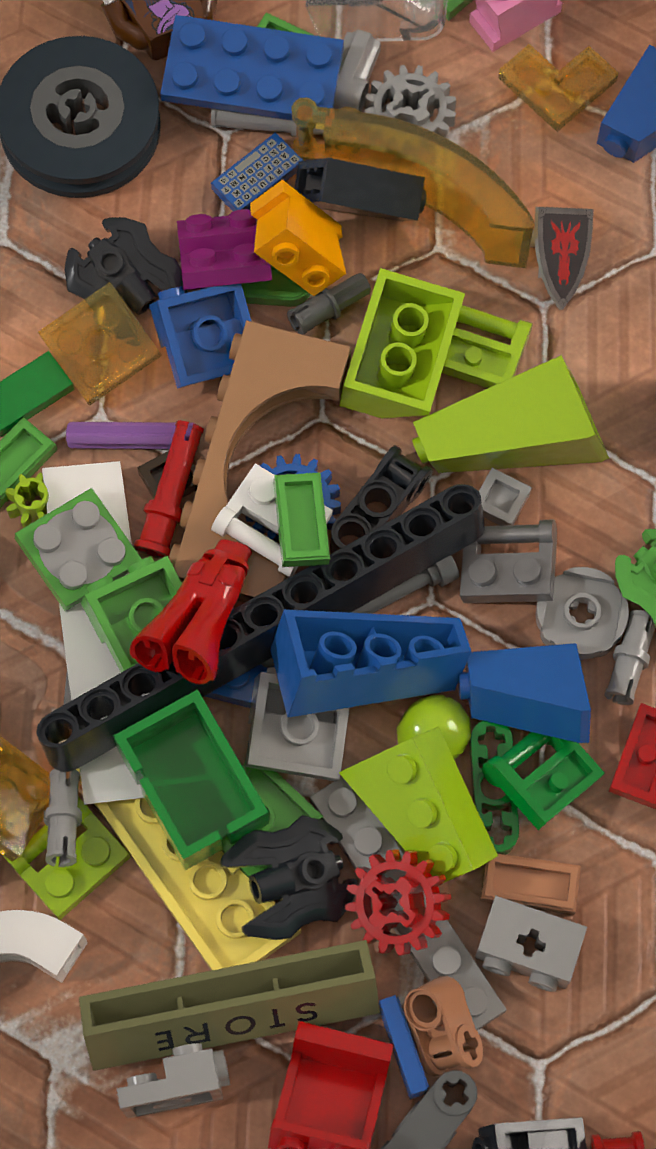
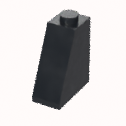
(361, 189)

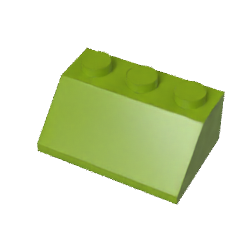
(401, 347)

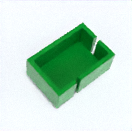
(191, 779)

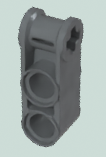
(431, 1121)

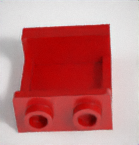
(330, 1090)

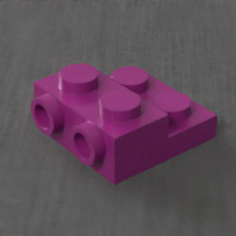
(220, 250)

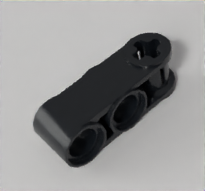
(393, 483)

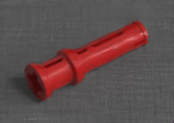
(164, 511)

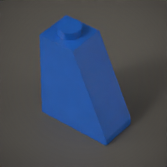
(631, 120)
(529, 690)

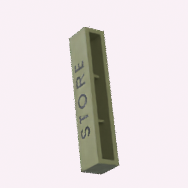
(229, 1004)

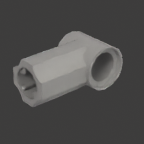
(356, 67)

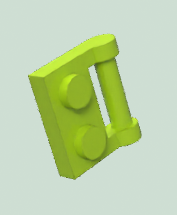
(482, 358)
(65, 887)

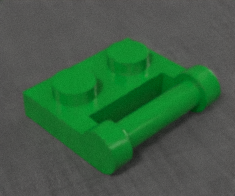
(549, 786)

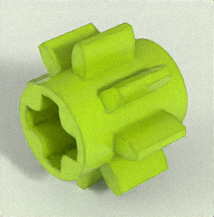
(26, 491)

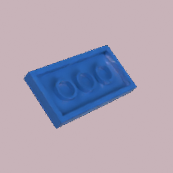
(249, 67)

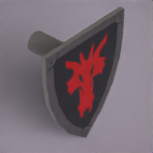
(562, 249)

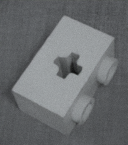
(554, 936)

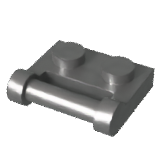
(511, 575)

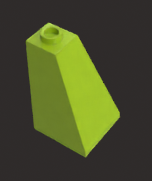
(514, 424)

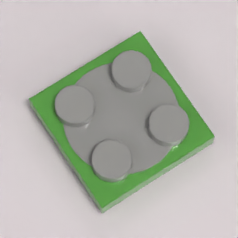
(77, 547)

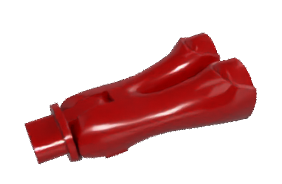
(196, 616)

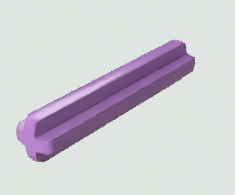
(122, 435)

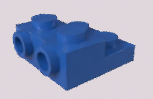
(199, 330)

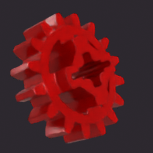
(414, 913)

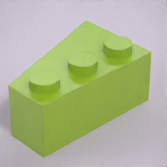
(424, 804)

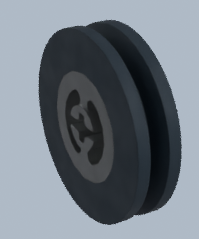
(108, 143)

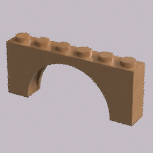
(267, 372)

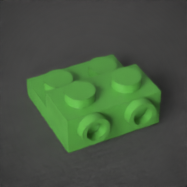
(128, 604)

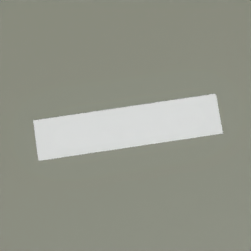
(86, 657)

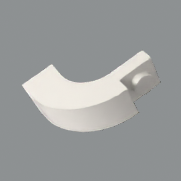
(40, 942)

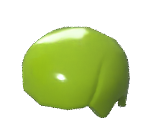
(434, 712)

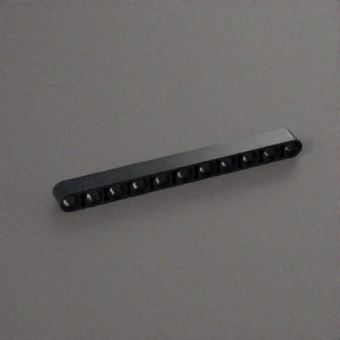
(368, 564)

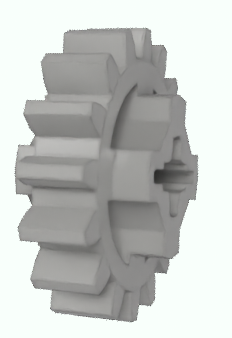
(414, 99)

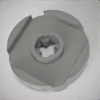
(603, 600)

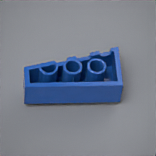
(364, 658)

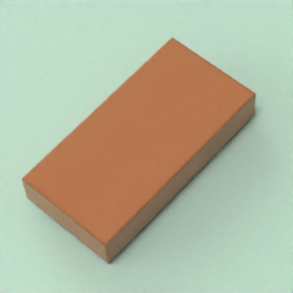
(532, 883)

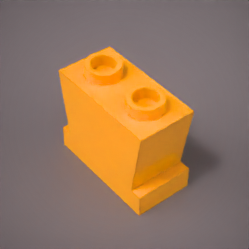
(298, 238)

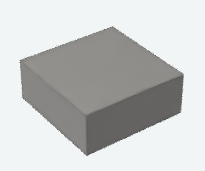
(503, 497)

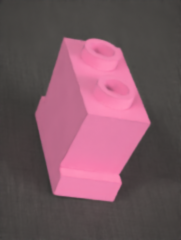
(506, 20)

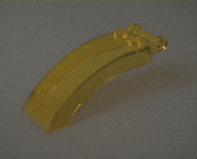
(454, 182)

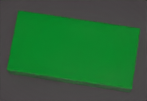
(31, 390)

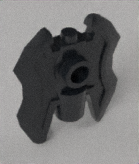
(126, 261)
(298, 875)

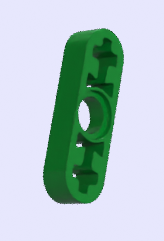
(478, 755)

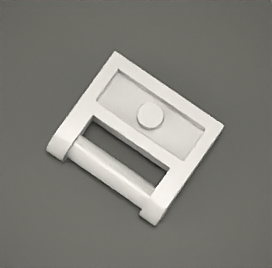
(257, 501)

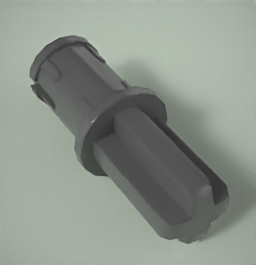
(328, 303)

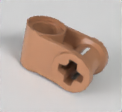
(442, 1027)

